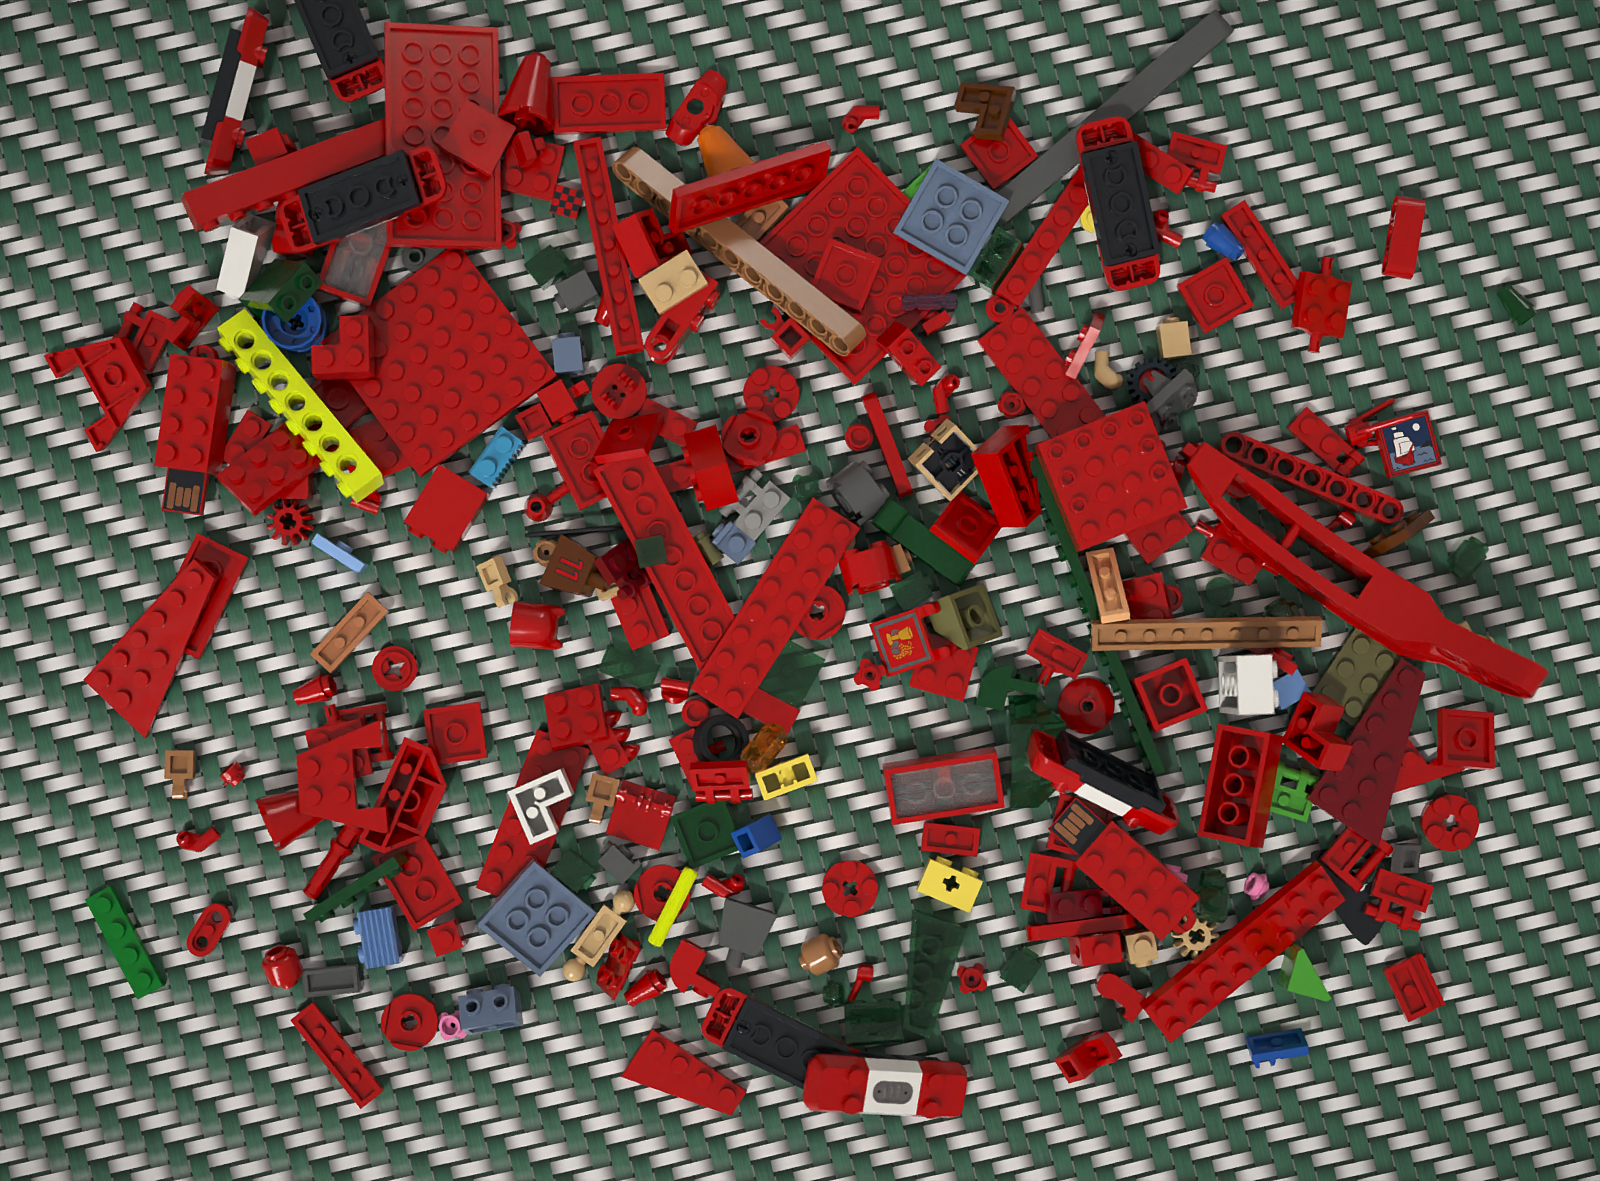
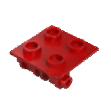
(640, 814)
(614, 972)

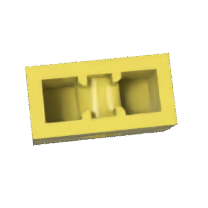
(786, 776)
(962, 895)

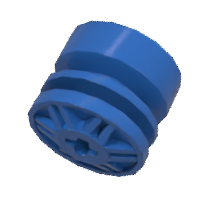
(298, 339)

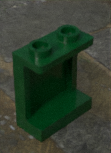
(281, 289)

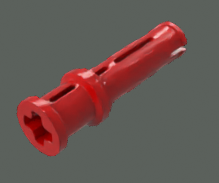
(340, 848)

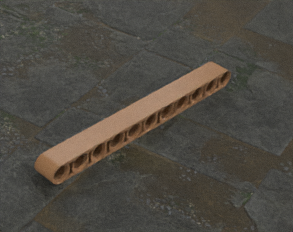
(746, 257)

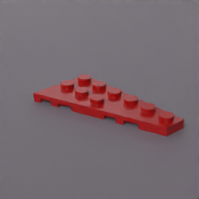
(146, 659)

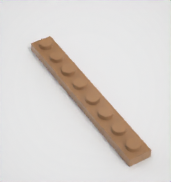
(1206, 633)

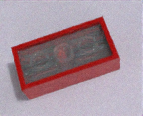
(356, 266)
(943, 785)

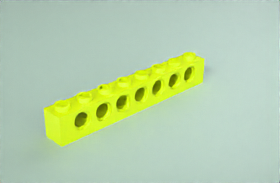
(243, 330)

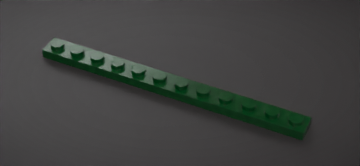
(1088, 605)

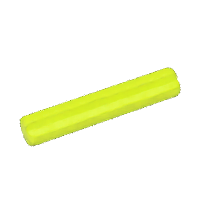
(672, 906)

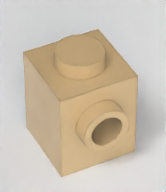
(1140, 947)

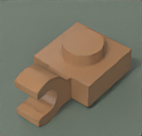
(180, 766)
(603, 793)

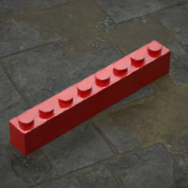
(282, 177)

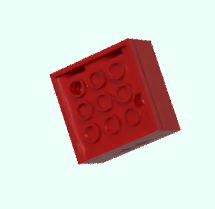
(1110, 476)

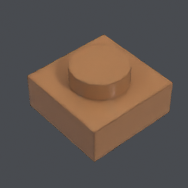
(903, 558)

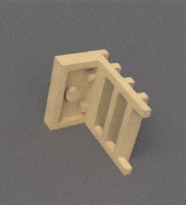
(672, 282)

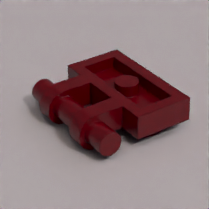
(615, 566)

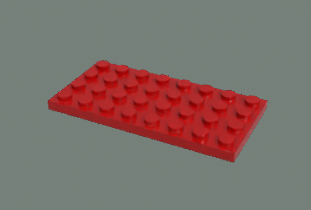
(426, 84)

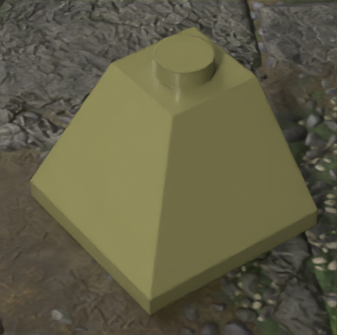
(966, 618)

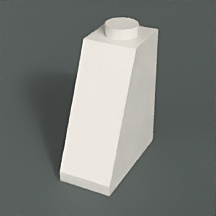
(244, 254)

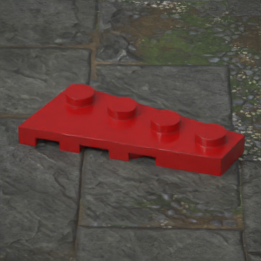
(680, 1073)

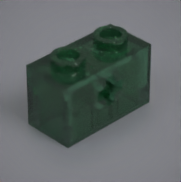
(995, 260)

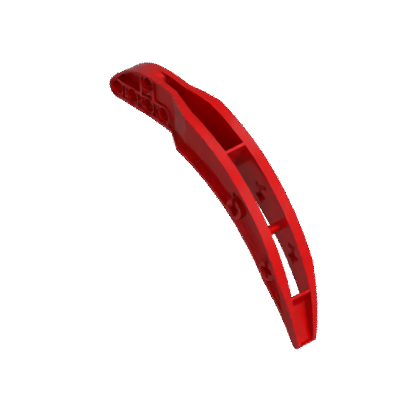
(1396, 610)

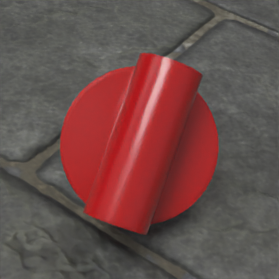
(370, 503)
(674, 690)

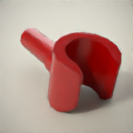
(1344, 518)
(864, 973)

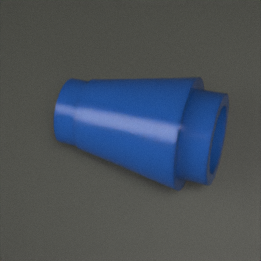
(1223, 241)

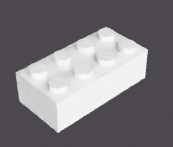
(1247, 684)

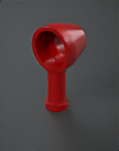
(546, 502)

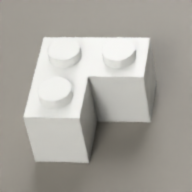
(533, 802)

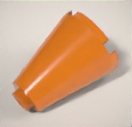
(720, 151)

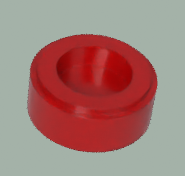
(695, 712)

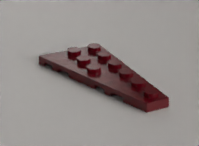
(1365, 786)

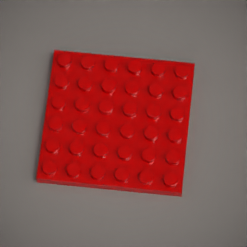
(862, 211)
(446, 361)

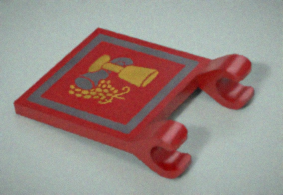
(906, 642)

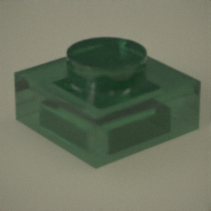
(650, 551)

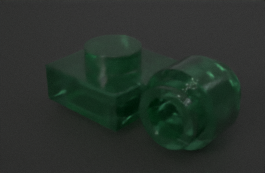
(1212, 904)

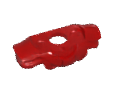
(685, 126)

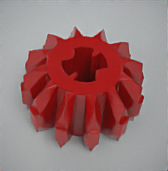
(299, 516)

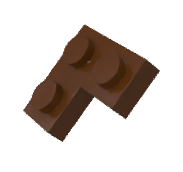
(991, 103)
(1400, 533)

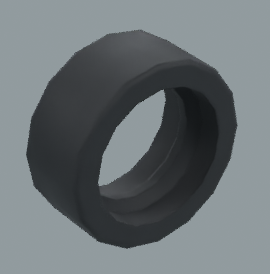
(733, 724)

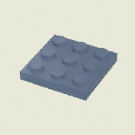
(951, 217)
(536, 917)

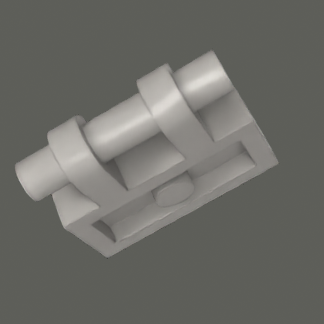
(761, 510)

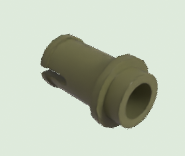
(707, 548)

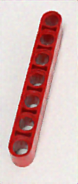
(1324, 478)

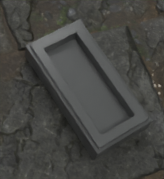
(331, 980)

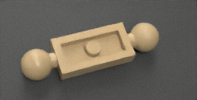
(598, 935)

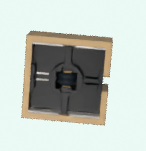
(946, 460)

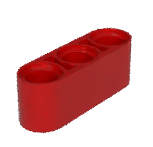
(1403, 237)

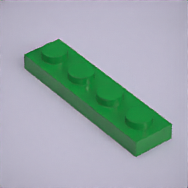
(125, 942)

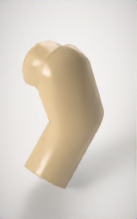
(1104, 373)

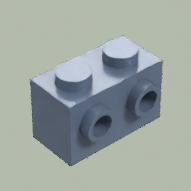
(490, 1009)

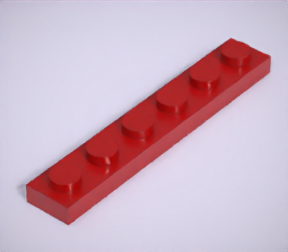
(1045, 242)
(789, 443)

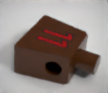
(573, 569)

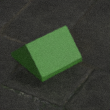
(1300, 976)

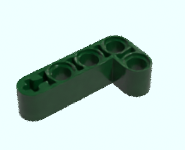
(922, 543)

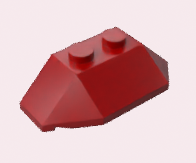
(412, 797)

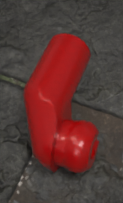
(858, 114)
(632, 696)
(724, 888)

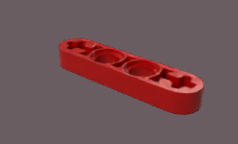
(887, 444)
(1108, 922)

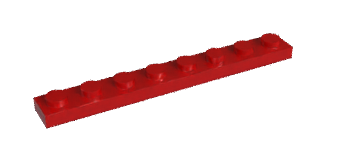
(608, 251)

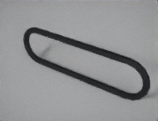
(573, 531)

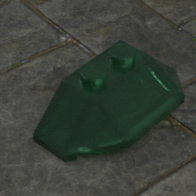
(1024, 716)

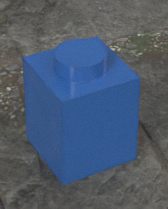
(756, 836)

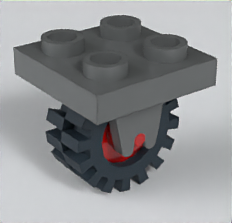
(1162, 390)

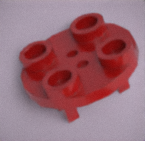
(610, 401)

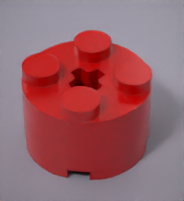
(869, 569)

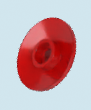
(1071, 703)

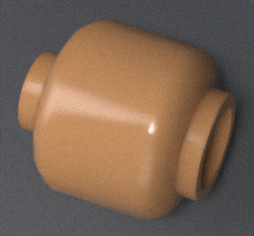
(820, 954)

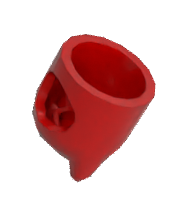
(535, 625)

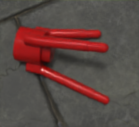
(1359, 432)

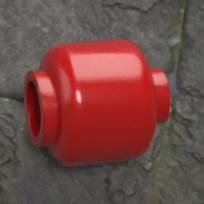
(282, 966)

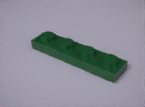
(348, 894)

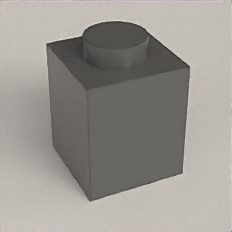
(575, 292)

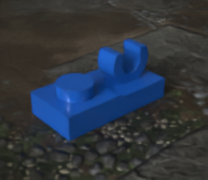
(1277, 1045)

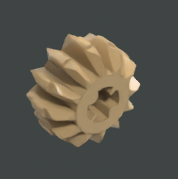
(1195, 945)

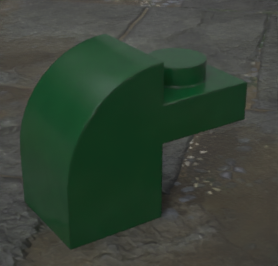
(995, 684)

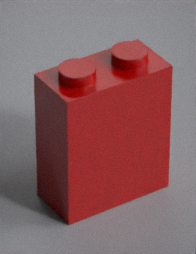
(446, 509)

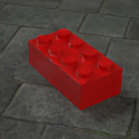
(1240, 786)

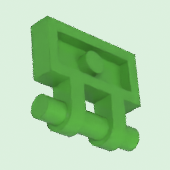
(1292, 801)

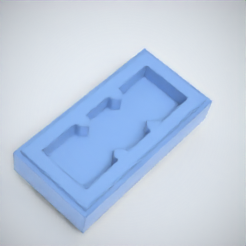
(341, 552)

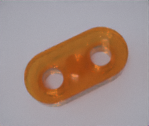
(762, 749)

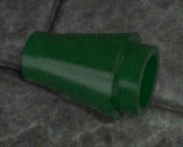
(1516, 305)

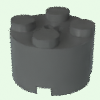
(858, 492)

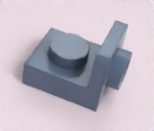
(732, 541)

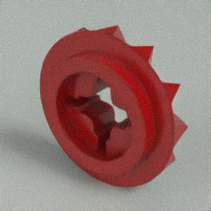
(381, 666)

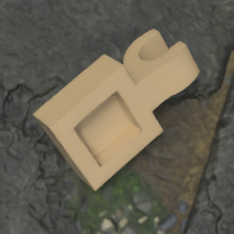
(495, 579)

